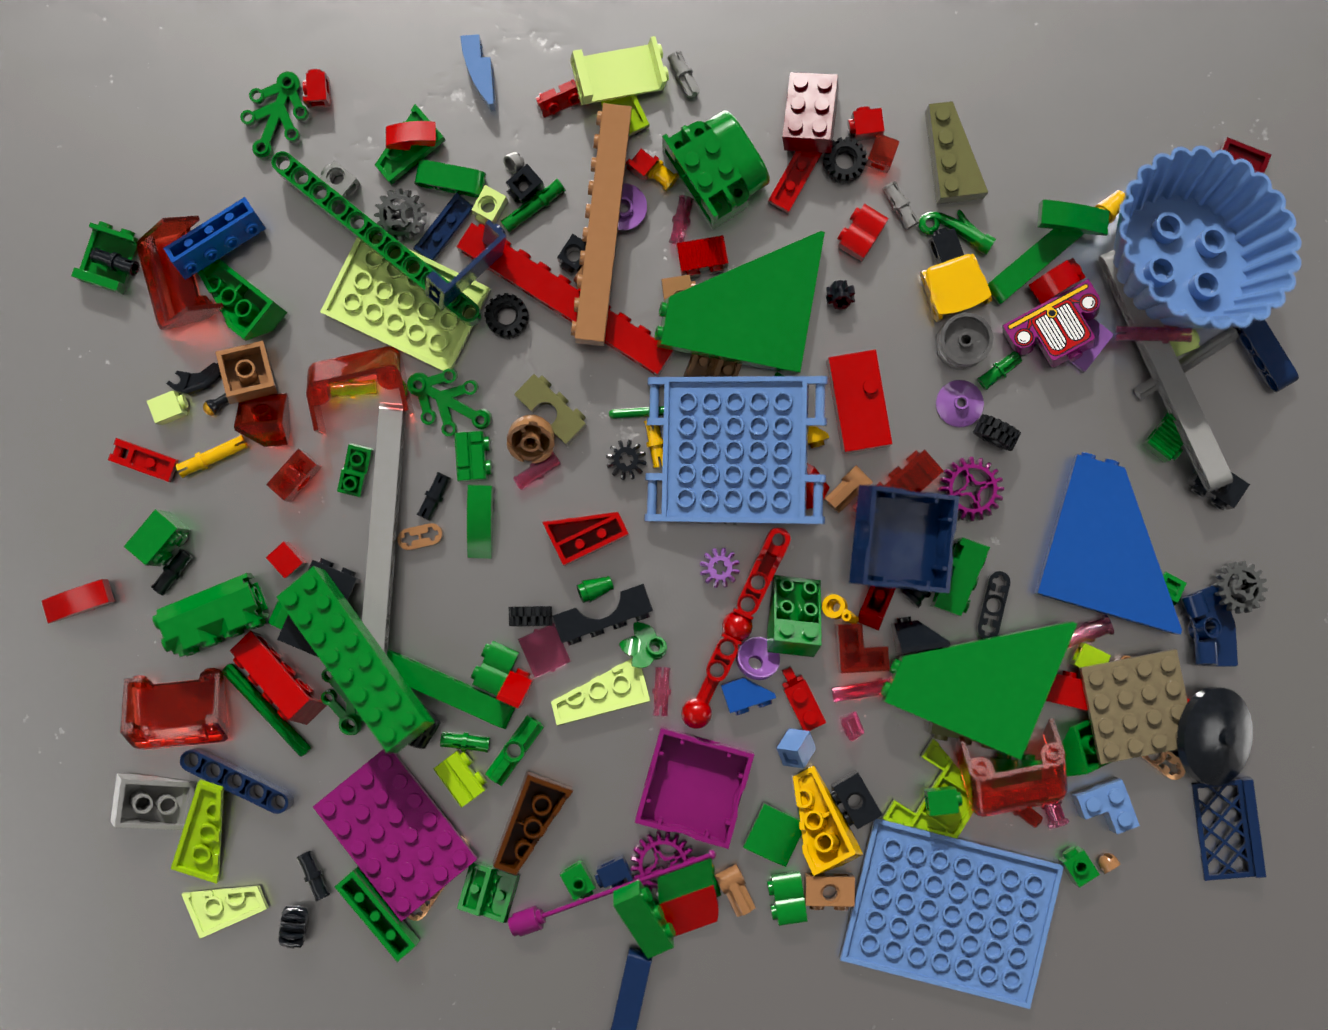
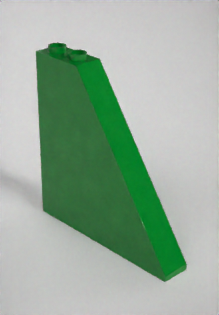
(749, 313)
(983, 686)

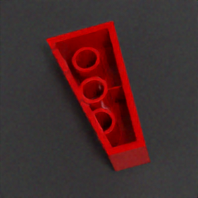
(276, 679)

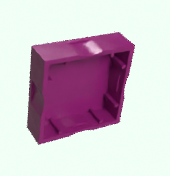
(694, 787)

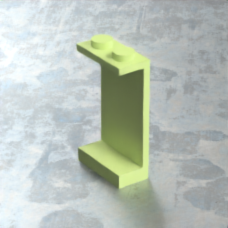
(619, 72)

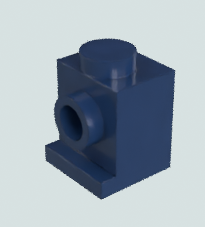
(613, 873)

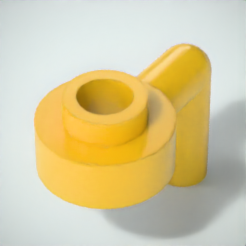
(843, 612)

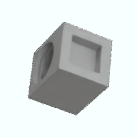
(347, 186)

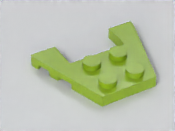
(950, 775)

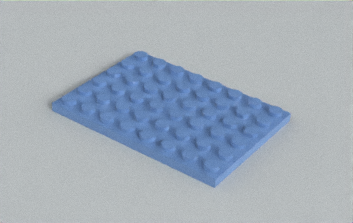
(952, 913)

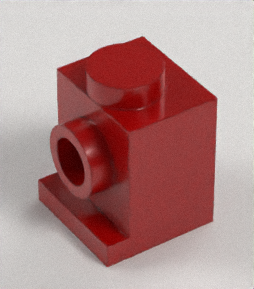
(316, 89)

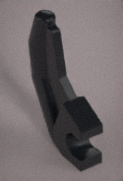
(196, 382)

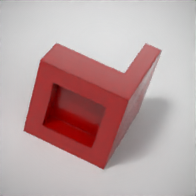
(641, 164)
(286, 559)

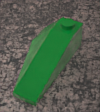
(244, 306)

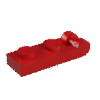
(144, 460)

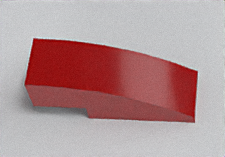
(78, 600)

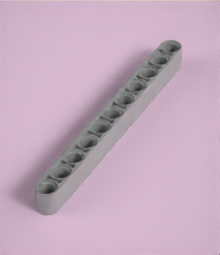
(1173, 389)
(383, 521)

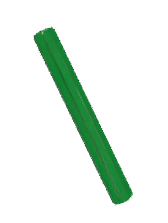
(266, 710)

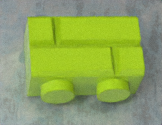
(460, 777)

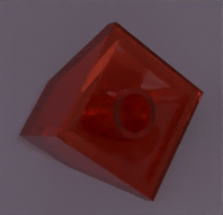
(265, 420)

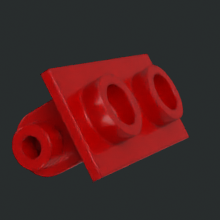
(553, 102)

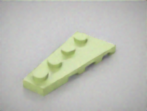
(610, 692)

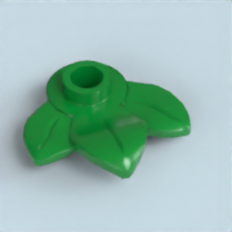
(640, 645)

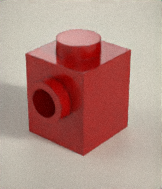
(866, 123)

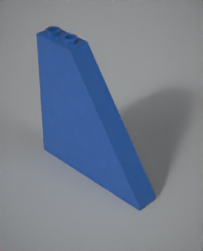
(1103, 550)

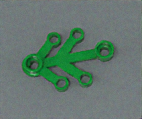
(276, 111)
(445, 400)
(344, 715)

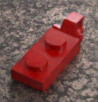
(802, 701)

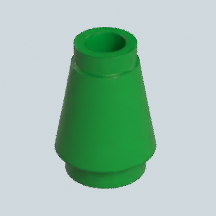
(594, 588)

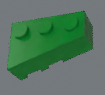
(967, 564)

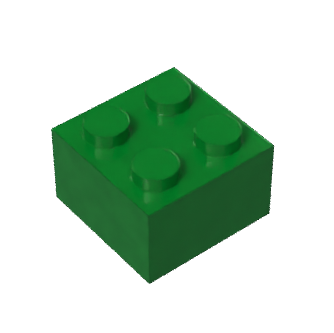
(157, 538)

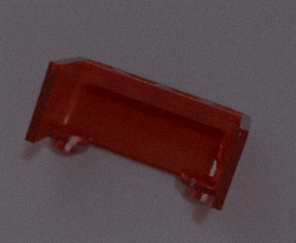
(172, 297)
(382, 362)
(1018, 788)

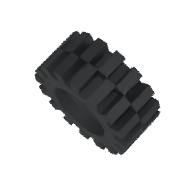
(855, 170)
(496, 305)
(997, 432)
(530, 616)

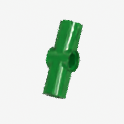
(505, 762)

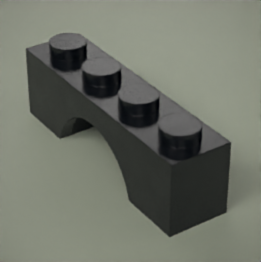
(573, 624)

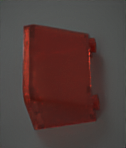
(174, 711)

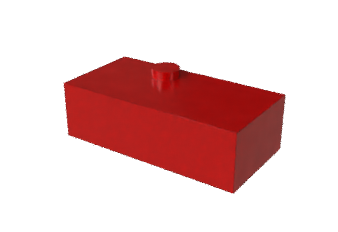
(859, 401)

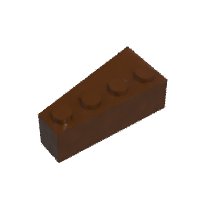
(531, 814)

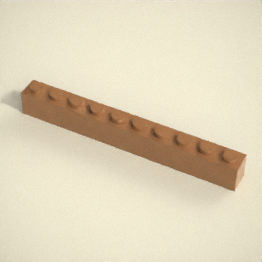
(603, 224)

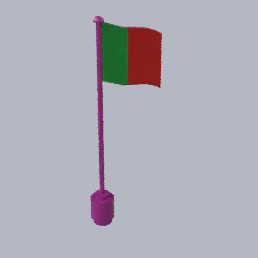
(684, 895)

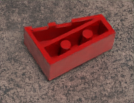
(584, 535)

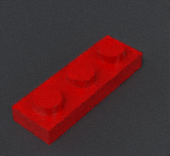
(793, 179)

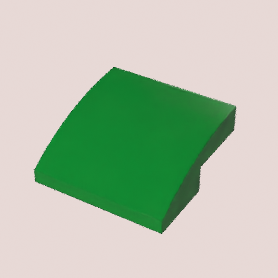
(774, 835)
(488, 892)

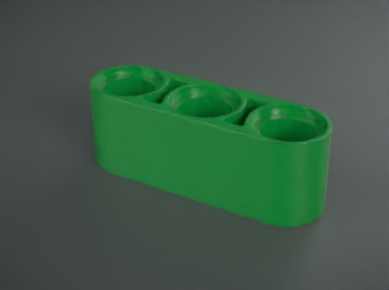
(450, 178)

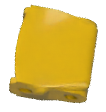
(955, 286)

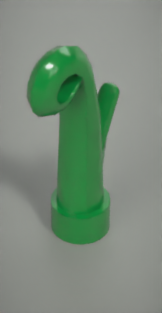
(962, 227)

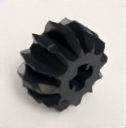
(622, 466)
(293, 927)

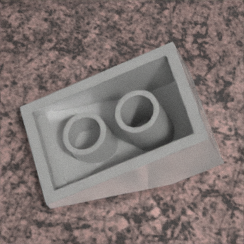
(151, 802)

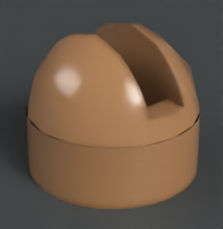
(1108, 862)

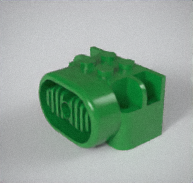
(717, 166)

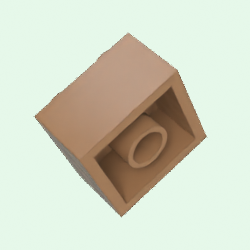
(246, 372)

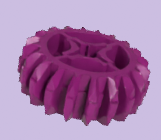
(967, 478)
(653, 844)

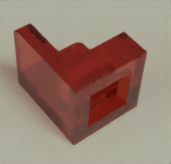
(882, 153)

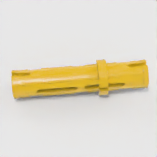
(211, 456)

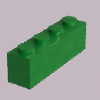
(377, 914)

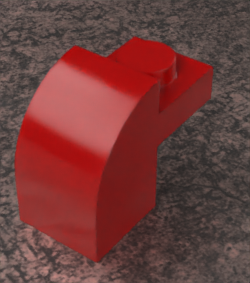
(1057, 280)

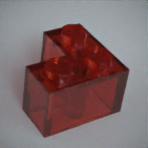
(853, 655)

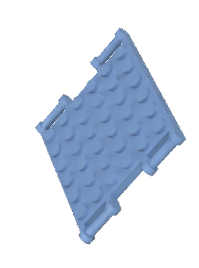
(735, 449)

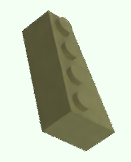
(952, 159)

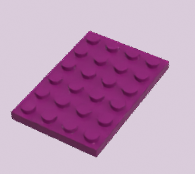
(395, 833)

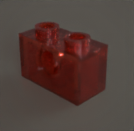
(294, 475)

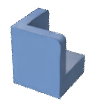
(796, 748)

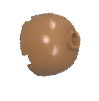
(530, 439)

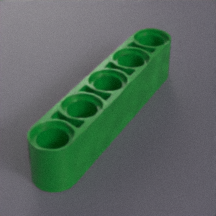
(1030, 263)

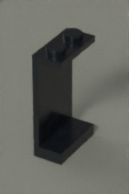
(343, 580)

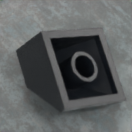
(915, 636)

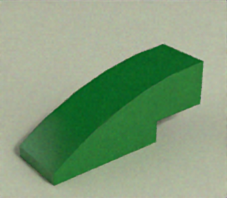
(1072, 218)
(480, 521)

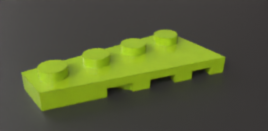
(201, 837)

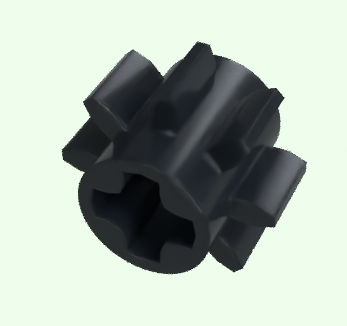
(840, 294)

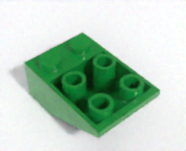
(794, 616)

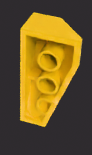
(825, 832)

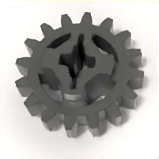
(389, 214)
(1245, 598)

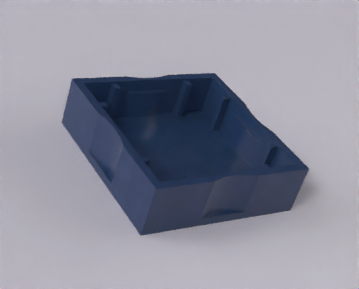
(903, 539)

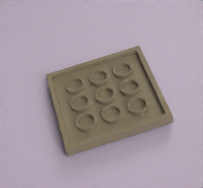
(1134, 705)

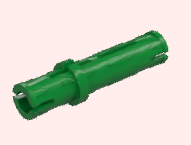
(533, 205)

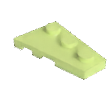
(223, 907)

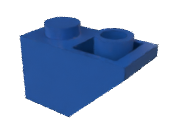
(744, 693)

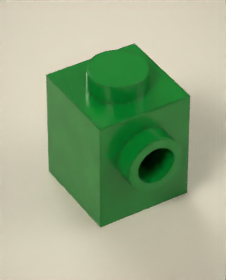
(942, 800)
(1078, 866)
(578, 880)

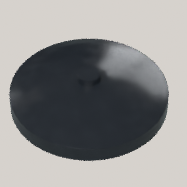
(1215, 736)

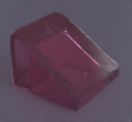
(852, 725)

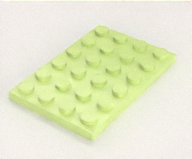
(397, 312)

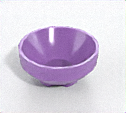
(757, 648)

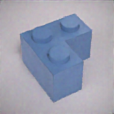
(1108, 799)

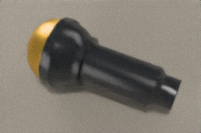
(212, 406)

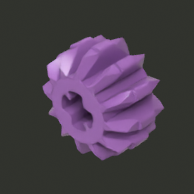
(726, 563)

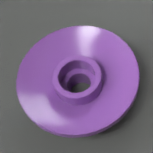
(637, 207)
(951, 412)

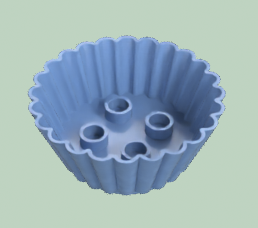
(1205, 241)

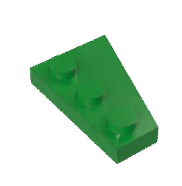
(395, 162)

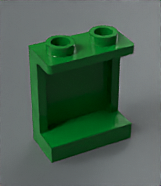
(111, 241)

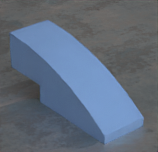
(479, 68)

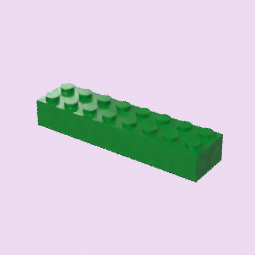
(355, 660)

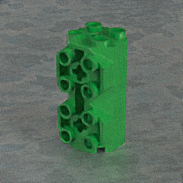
(211, 615)

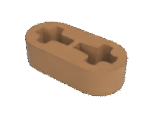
(418, 531)

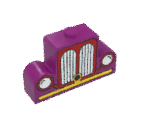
(1057, 325)

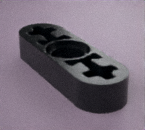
(1002, 601)

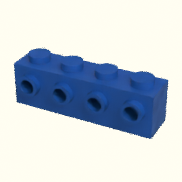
(214, 238)

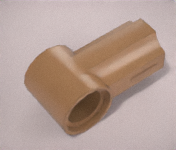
(847, 489)
(734, 887)

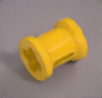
(663, 175)

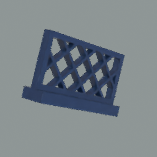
(1250, 826)

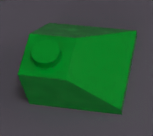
(1080, 750)

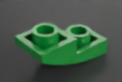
(355, 470)

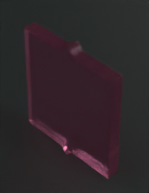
(544, 650)

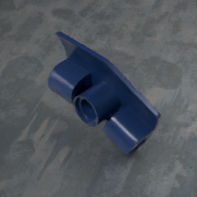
(1211, 629)

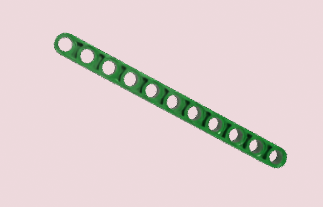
(367, 231)
(437, 684)

